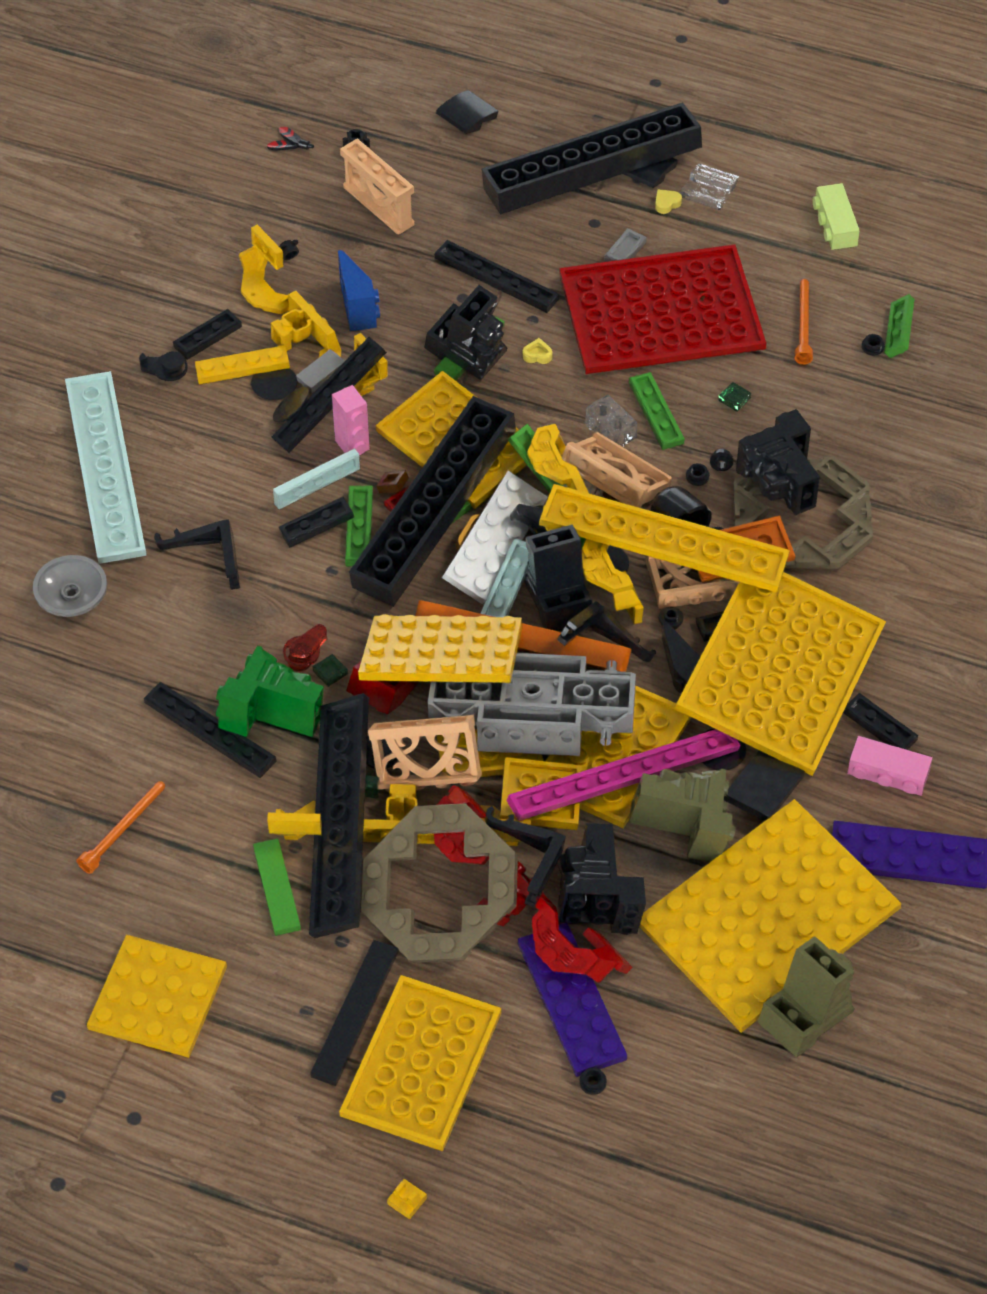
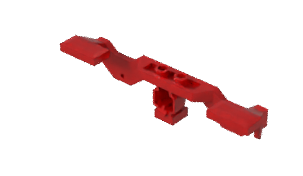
(549, 940)

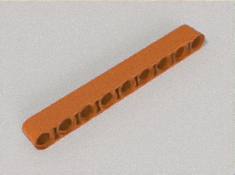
(544, 641)

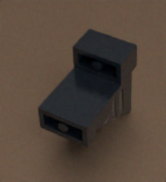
(469, 334)
(780, 463)
(556, 576)
(591, 885)

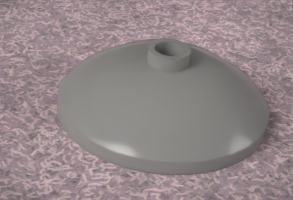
(68, 577)

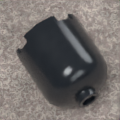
(681, 504)

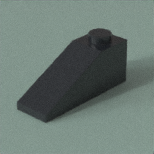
(680, 657)

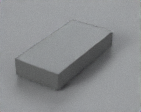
(626, 246)
(319, 370)

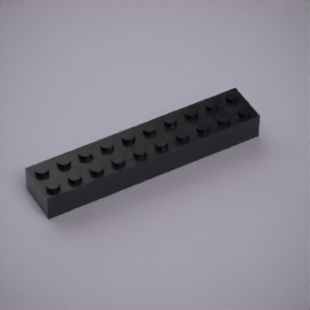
(591, 158)
(432, 501)

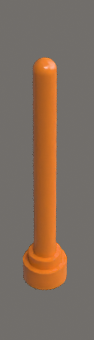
(804, 352)
(90, 860)

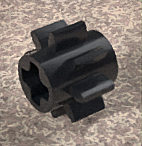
(356, 134)

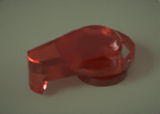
(305, 649)

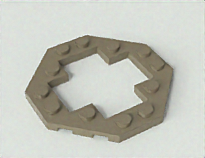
(854, 512)
(477, 920)

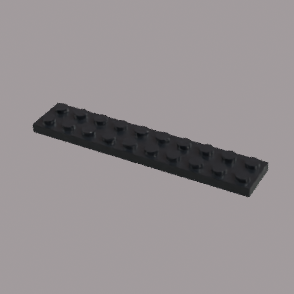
(341, 806)

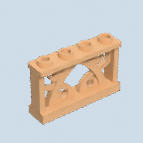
(363, 170)
(616, 470)
(687, 590)
(448, 727)

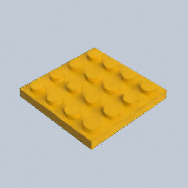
(157, 996)

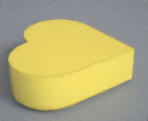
(667, 200)
(537, 352)

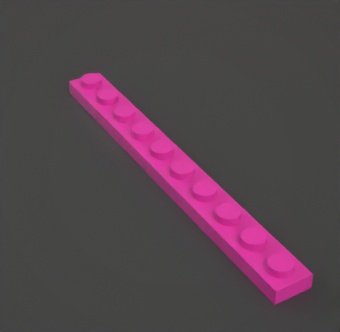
(620, 773)

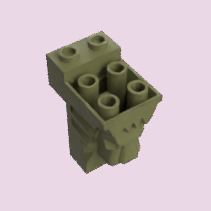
(686, 806)
(812, 997)

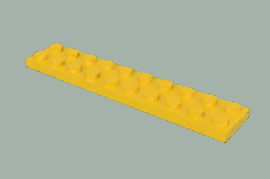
(665, 538)

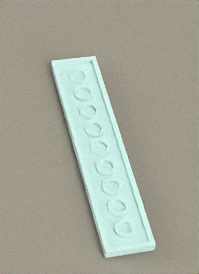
(105, 468)

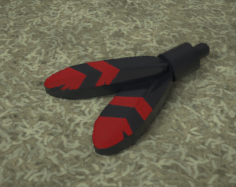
(292, 141)

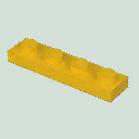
(242, 364)

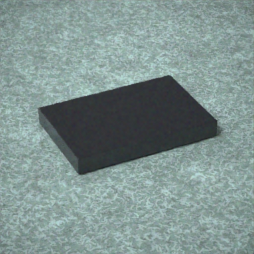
(763, 786)

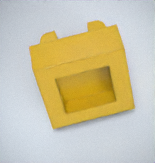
(406, 1198)

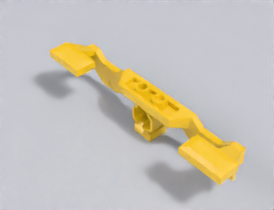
(302, 317)
(547, 460)
(398, 805)

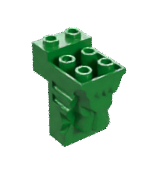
(271, 695)

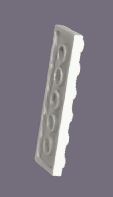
(491, 537)

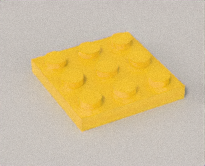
(524, 774)

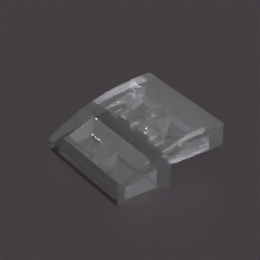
(709, 186)

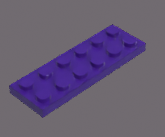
(916, 853)
(575, 1011)

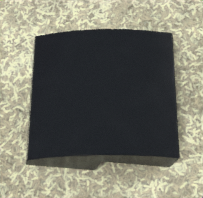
(467, 112)
(653, 174)

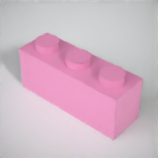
(350, 420)
(889, 765)

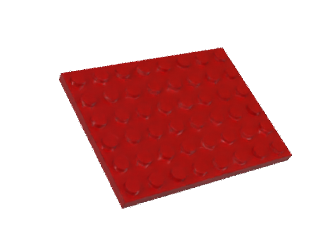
(652, 309)

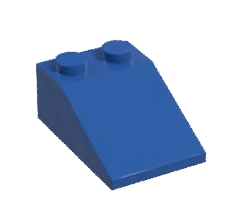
(358, 295)

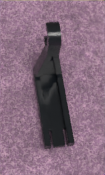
(208, 534)
(605, 624)
(541, 839)

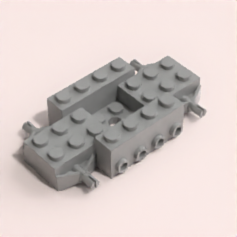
(542, 706)

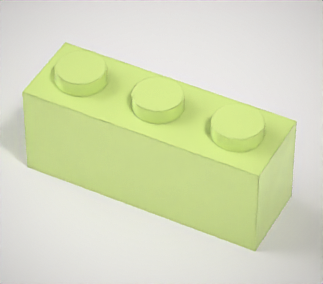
(836, 216)

